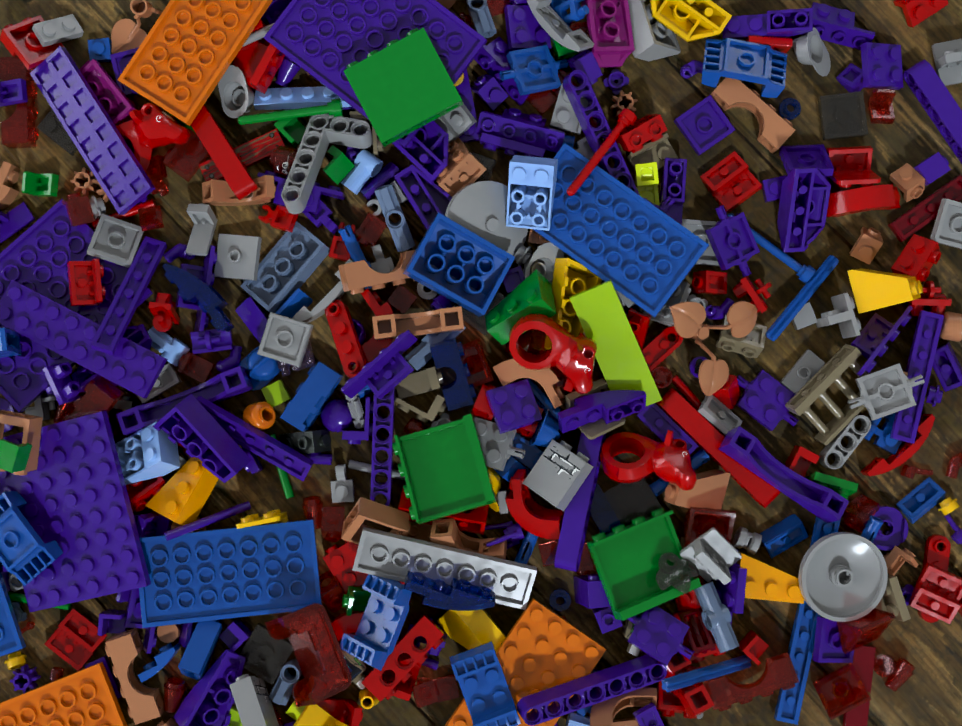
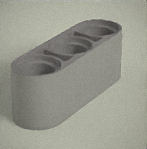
(854, 438)

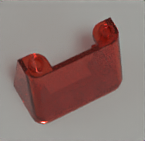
(316, 652)

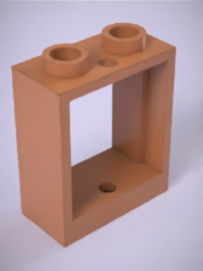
(31, 435)
(377, 513)

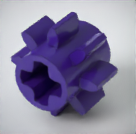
(25, 678)

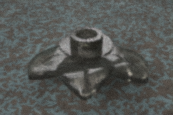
(675, 575)

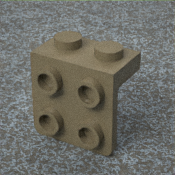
(597, 428)

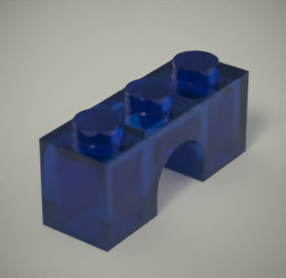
(459, 392)

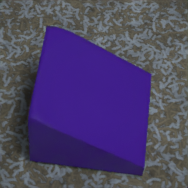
(851, 78)

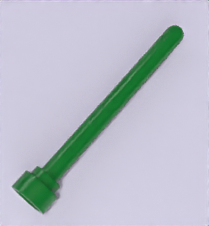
(333, 108)

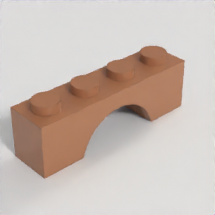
(772, 128)
(358, 275)
(418, 323)
(142, 701)

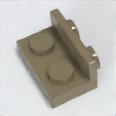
(653, 152)
(749, 346)
(893, 600)

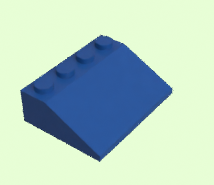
(459, 265)

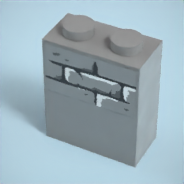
(558, 474)
(253, 701)

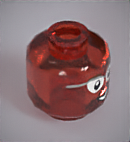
(282, 159)

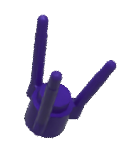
(512, 533)

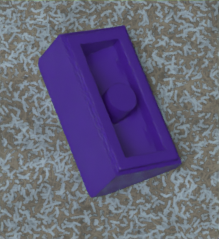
(383, 178)
(253, 317)
(947, 367)

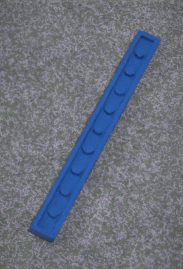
(801, 644)

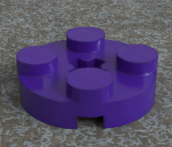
(898, 528)

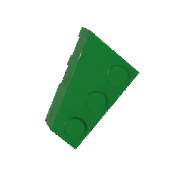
(529, 297)

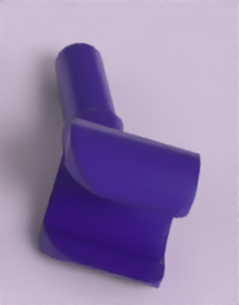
(957, 536)

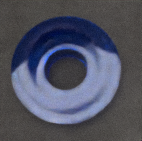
(784, 111)
(560, 593)

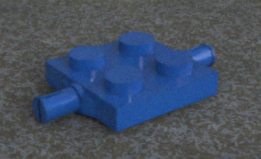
(533, 70)

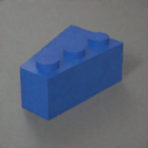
(311, 396)

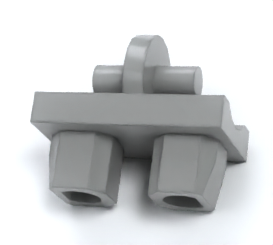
(41, 406)

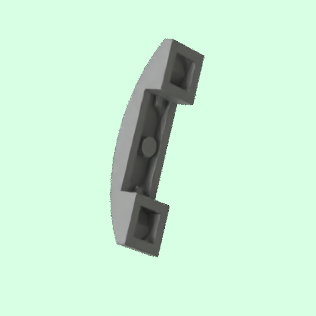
(557, 28)
(336, 293)

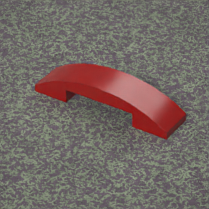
(906, 451)

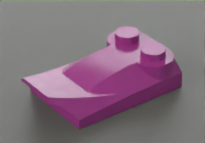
(610, 31)
(108, 92)

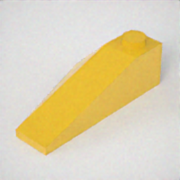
(471, 628)

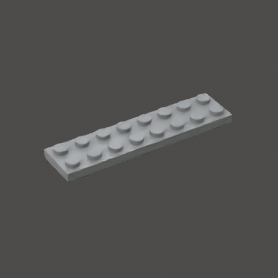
(394, 555)

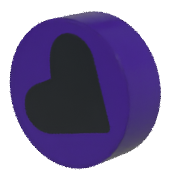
(695, 364)

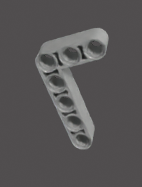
(319, 133)

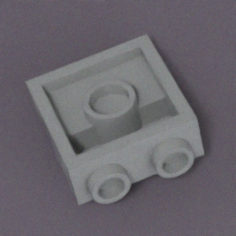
(456, 122)

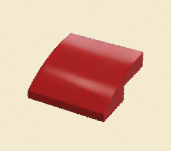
(731, 182)
(937, 593)
(75, 640)

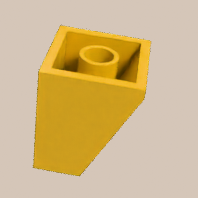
(882, 289)

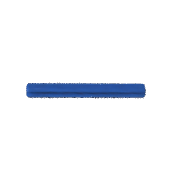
(802, 298)
(705, 673)

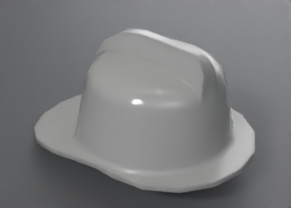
(812, 51)
(235, 93)
(543, 260)

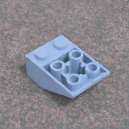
(531, 192)
(147, 455)

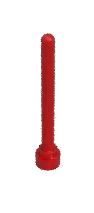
(625, 120)

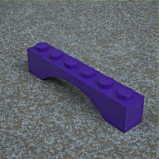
(214, 390)
(812, 496)

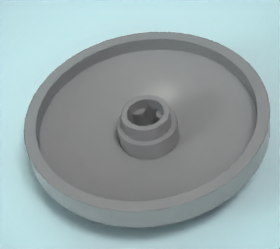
(483, 211)
(843, 576)

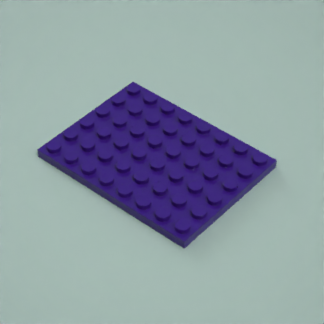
(334, 33)
(40, 262)
(84, 507)

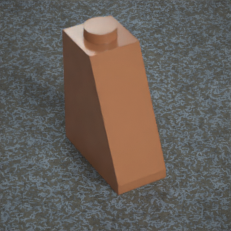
(707, 492)

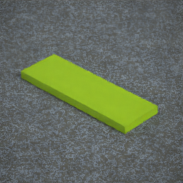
(617, 345)

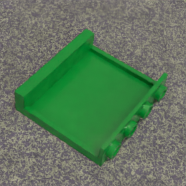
(403, 86)
(444, 470)
(629, 563)

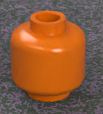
(260, 415)

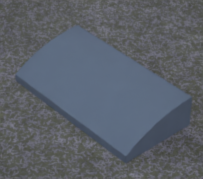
(286, 268)

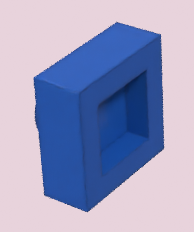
(100, 49)

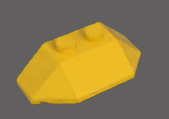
(690, 18)

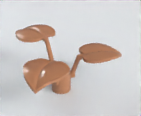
(126, 32)
(688, 324)

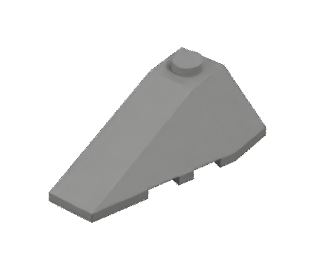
(650, 37)

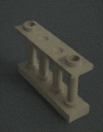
(816, 388)

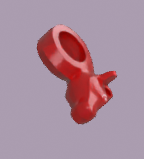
(152, 129)
(569, 353)
(666, 459)

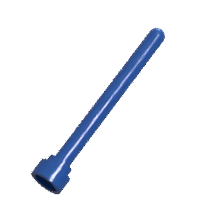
(803, 271)

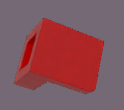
(729, 392)
(800, 460)
(753, 646)

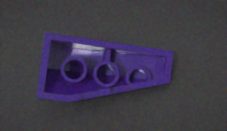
(211, 697)

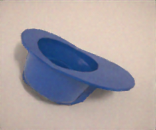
(260, 369)
(545, 431)

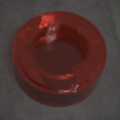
(885, 665)

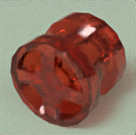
(664, 375)

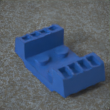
(745, 62)
(20, 546)
(380, 622)
(485, 687)

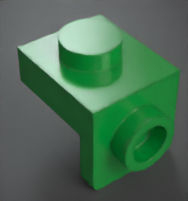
(40, 184)
(355, 599)

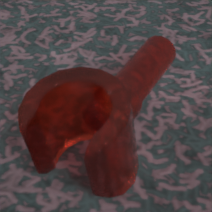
(909, 471)
(56, 673)

